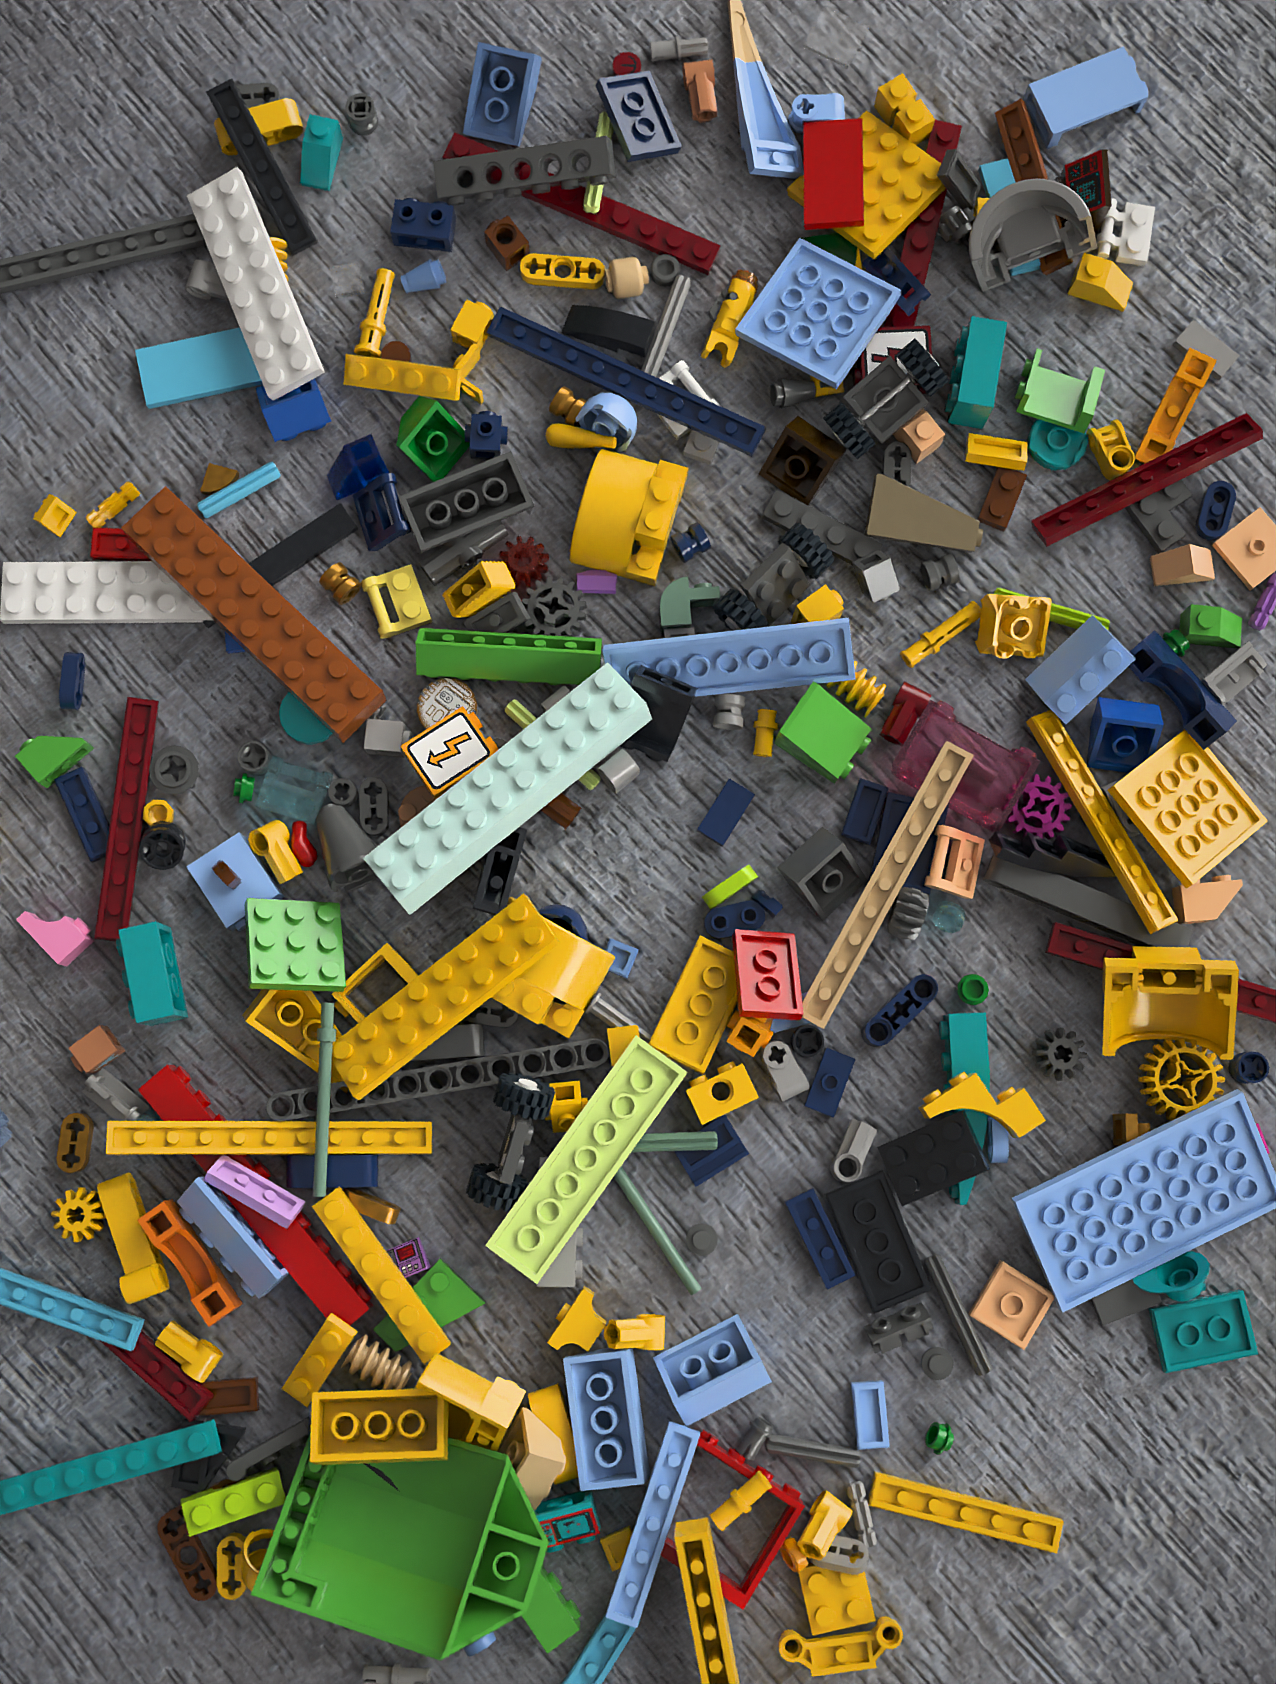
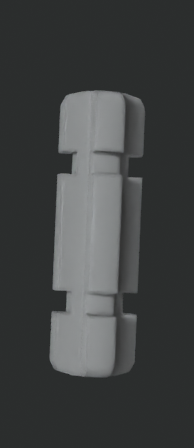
(861, 1513)

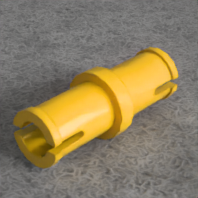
(740, 1501)

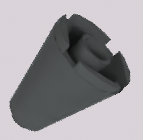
(344, 848)

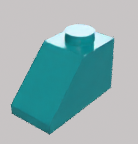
(320, 152)

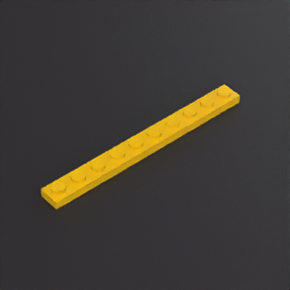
(266, 1137)

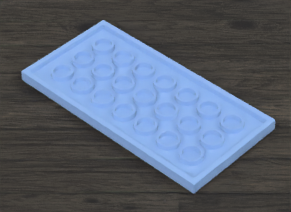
(1148, 1200)

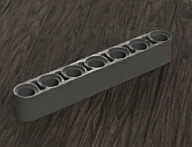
(1082, 904)

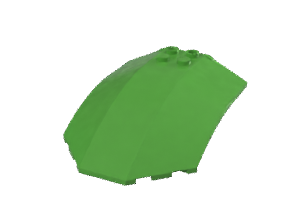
(413, 1564)

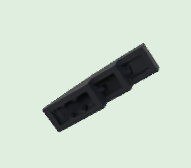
(1060, 857)

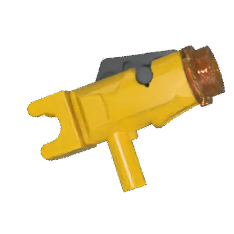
(728, 313)

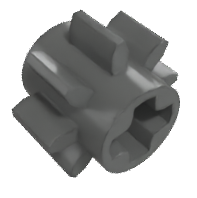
(956, 224)

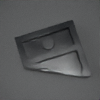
(199, 1473)

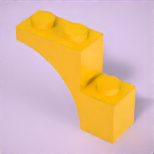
(1013, 1110)

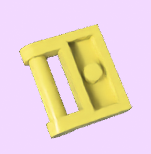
(405, 597)

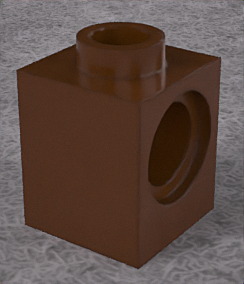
(510, 253)

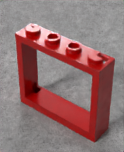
(741, 1593)

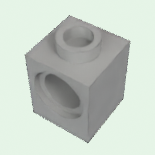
(385, 737)

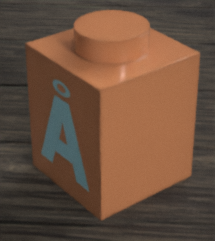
(95, 1050)

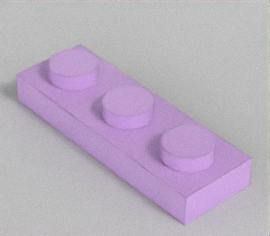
(254, 1191)

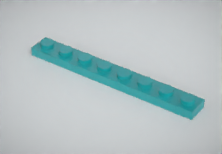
(109, 1466)

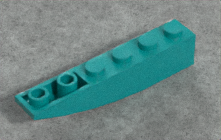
(966, 1051)

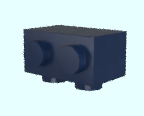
(423, 224)

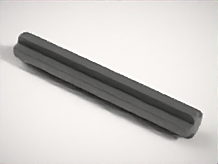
(958, 1314)

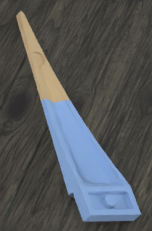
(762, 124)

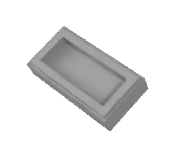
(1205, 342)

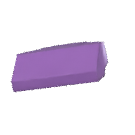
(596, 582)

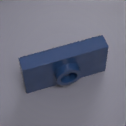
(829, 1082)

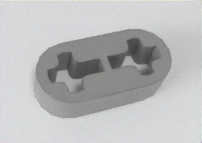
(838, 1559)

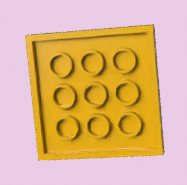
(896, 184)
(1187, 807)

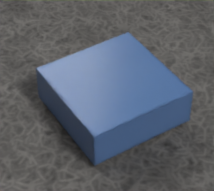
(624, 957)

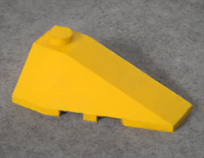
(292, 1023)

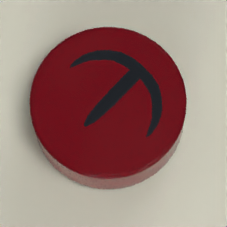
(626, 64)

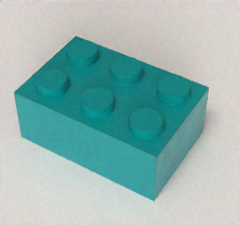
(975, 372)
(152, 974)

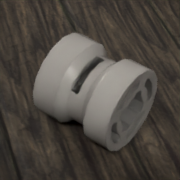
(729, 711)

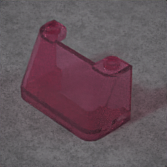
(992, 778)

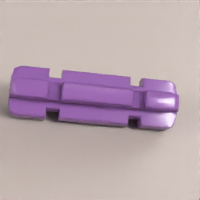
(1264, 605)

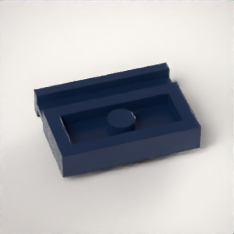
(707, 1163)

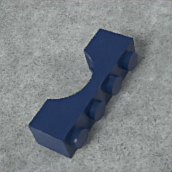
(1201, 711)

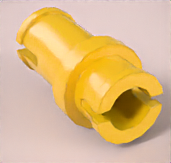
(765, 730)

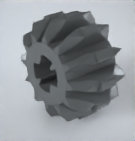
(908, 913)
(1071, 1055)

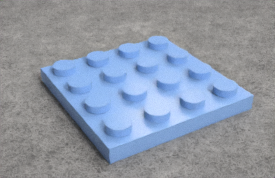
(818, 313)

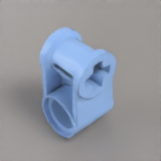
(815, 108)

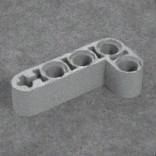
(616, 768)

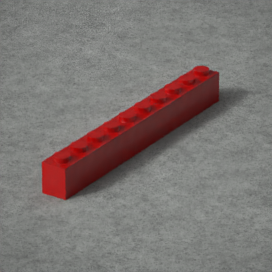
(297, 1247)

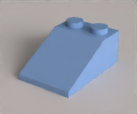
(501, 93)

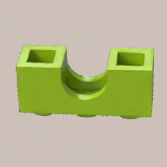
(228, 1504)

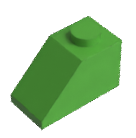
(1211, 626)
(51, 756)

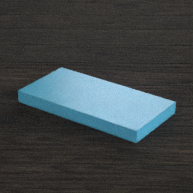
(196, 368)

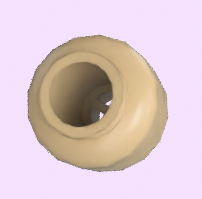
(626, 277)

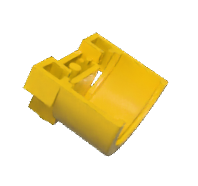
(624, 503)
(566, 972)
(1170, 997)
(476, 1407)

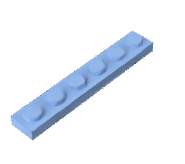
(652, 1524)

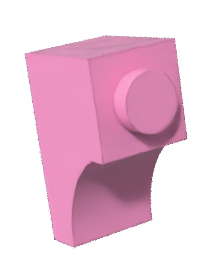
(60, 939)

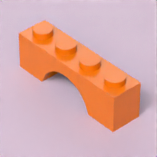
(178, 1241)

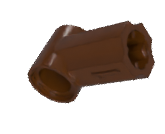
(561, 810)

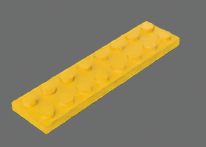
(442, 996)

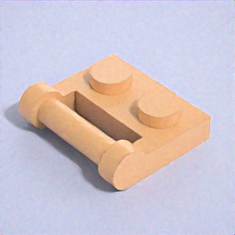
(962, 863)

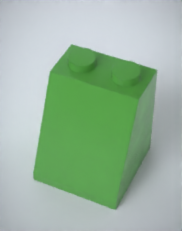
(823, 734)

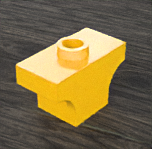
(577, 1323)

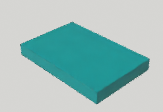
(1203, 1331)

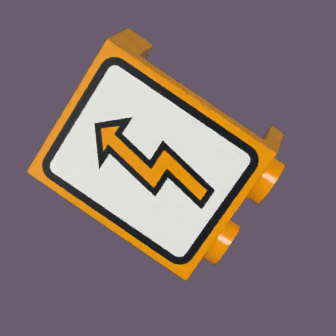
(448, 751)

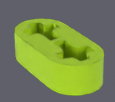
(730, 887)

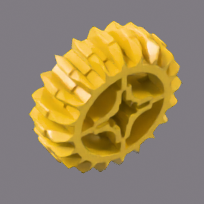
(1175, 1069)

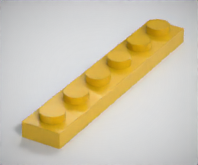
(381, 1275)

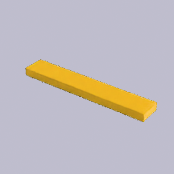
(965, 1512)

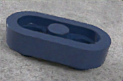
(1214, 512)
(734, 919)

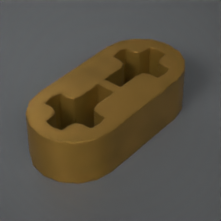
(67, 1142)
(373, 1206)

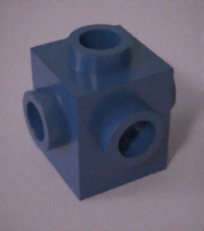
(485, 435)

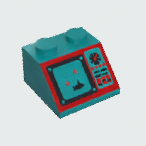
(569, 1519)

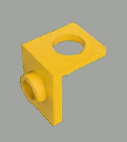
(466, 364)

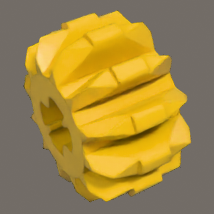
(68, 1219)

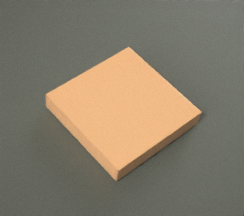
(1012, 1304)

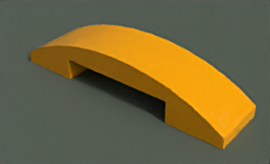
(1175, 405)

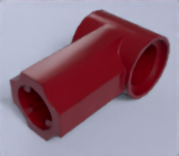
(908, 706)

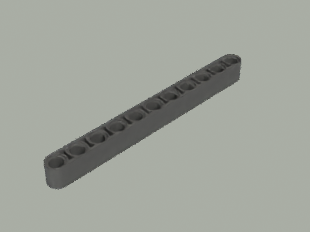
(455, 1082)

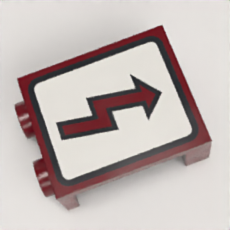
(887, 343)

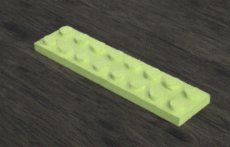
(586, 1159)

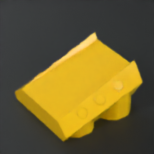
(1013, 625)

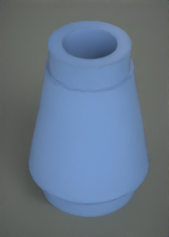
(424, 277)

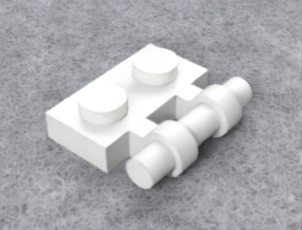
(1134, 234)

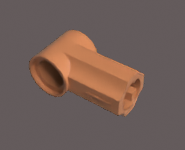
(700, 84)

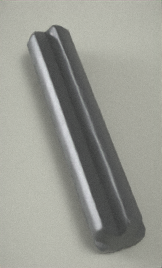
(813, 1451)

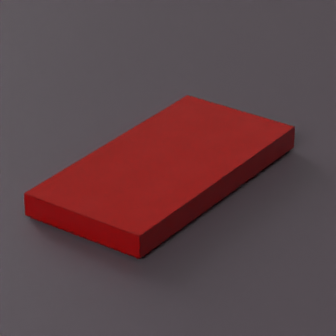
(833, 174)

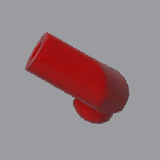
(301, 846)

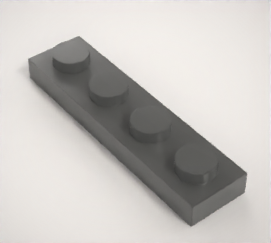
(841, 540)

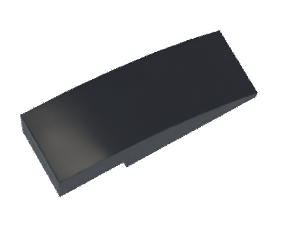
(610, 329)

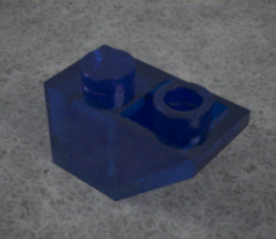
(356, 467)

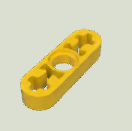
(554, 261)

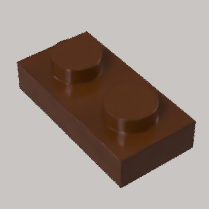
(1001, 498)

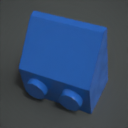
(295, 411)
(1123, 734)

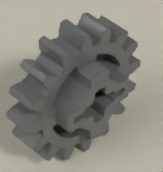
(565, 612)

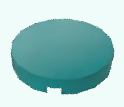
(1055, 445)
(301, 723)

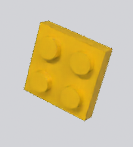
(835, 1598)

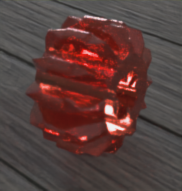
(525, 550)

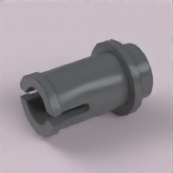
(756, 1436)

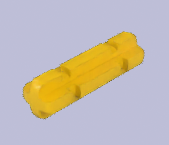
(112, 505)

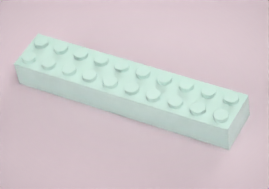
(508, 788)

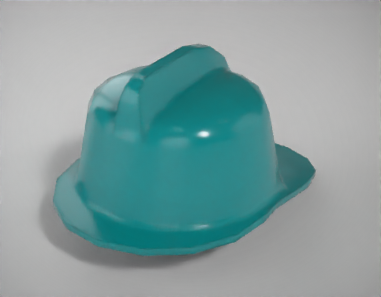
(1178, 1278)

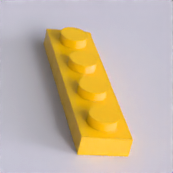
(402, 377)

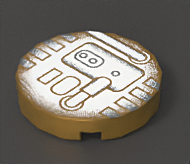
(442, 699)

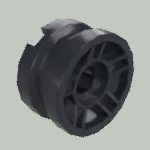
(154, 854)

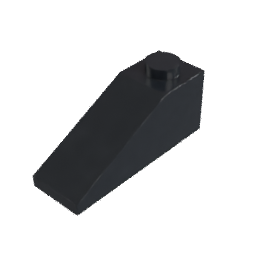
(499, 873)

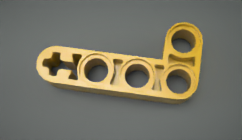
(139, 1257)

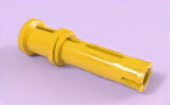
(375, 328)

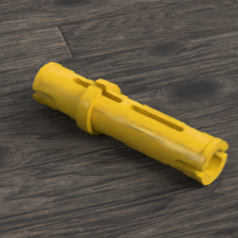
(932, 641)

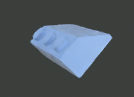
(1079, 669)
(711, 1370)

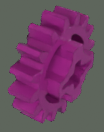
(1041, 819)

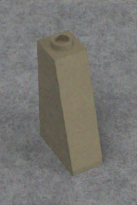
(915, 518)

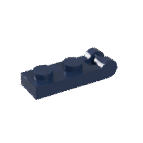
(893, 271)

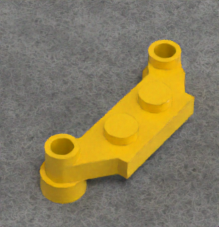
(842, 1651)

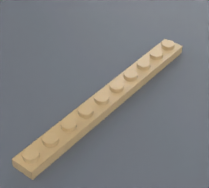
(885, 884)

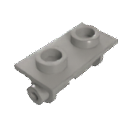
(114, 1097)

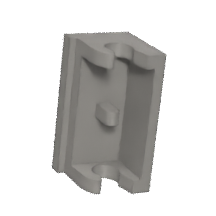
(1235, 673)

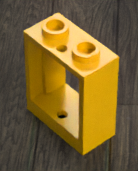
(388, 953)

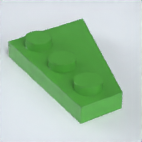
(442, 1294)

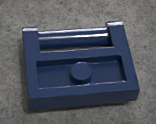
(374, 514)

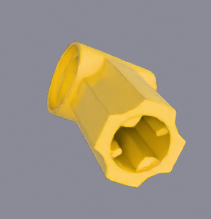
(272, 843)
(642, 1333)
(195, 1355)
(827, 1520)

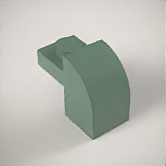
(679, 599)

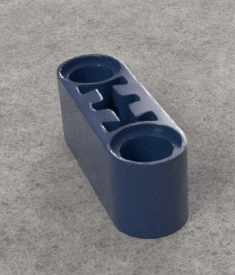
(910, 1011)
(341, 1171)

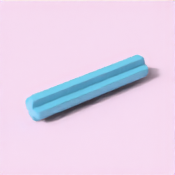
(238, 490)

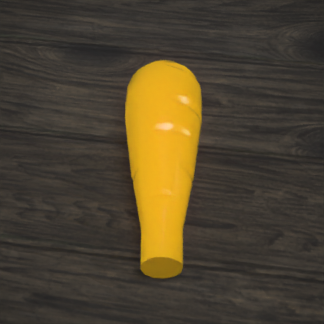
(574, 437)

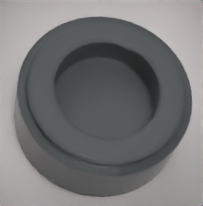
(664, 270)

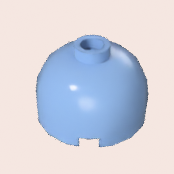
(609, 416)

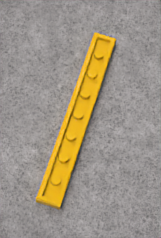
(1102, 821)

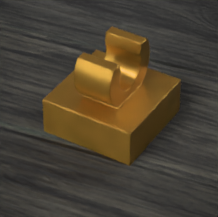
(1127, 1128)

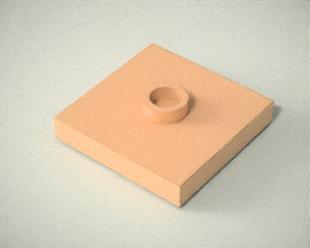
(1250, 548)

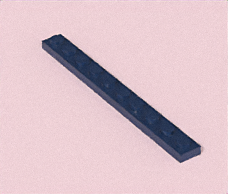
(626, 381)

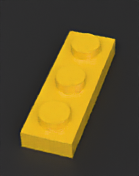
(319, 1359)

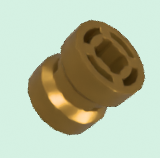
(566, 405)
(340, 583)

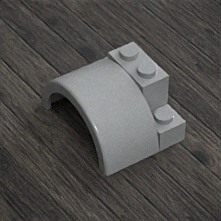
(1027, 228)

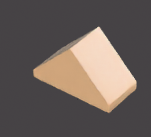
(1182, 565)

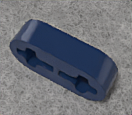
(72, 681)

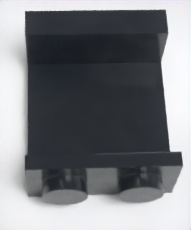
(668, 705)

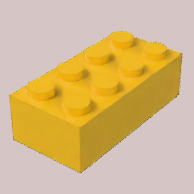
(378, 1427)

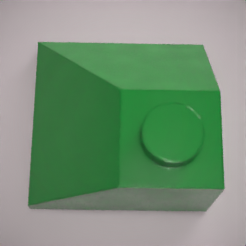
(431, 438)

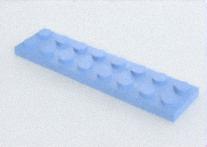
(745, 657)

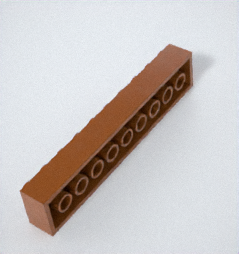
(254, 614)

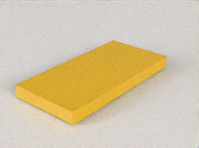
(698, 1007)

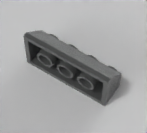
(466, 501)

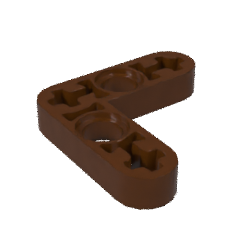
(176, 1541)

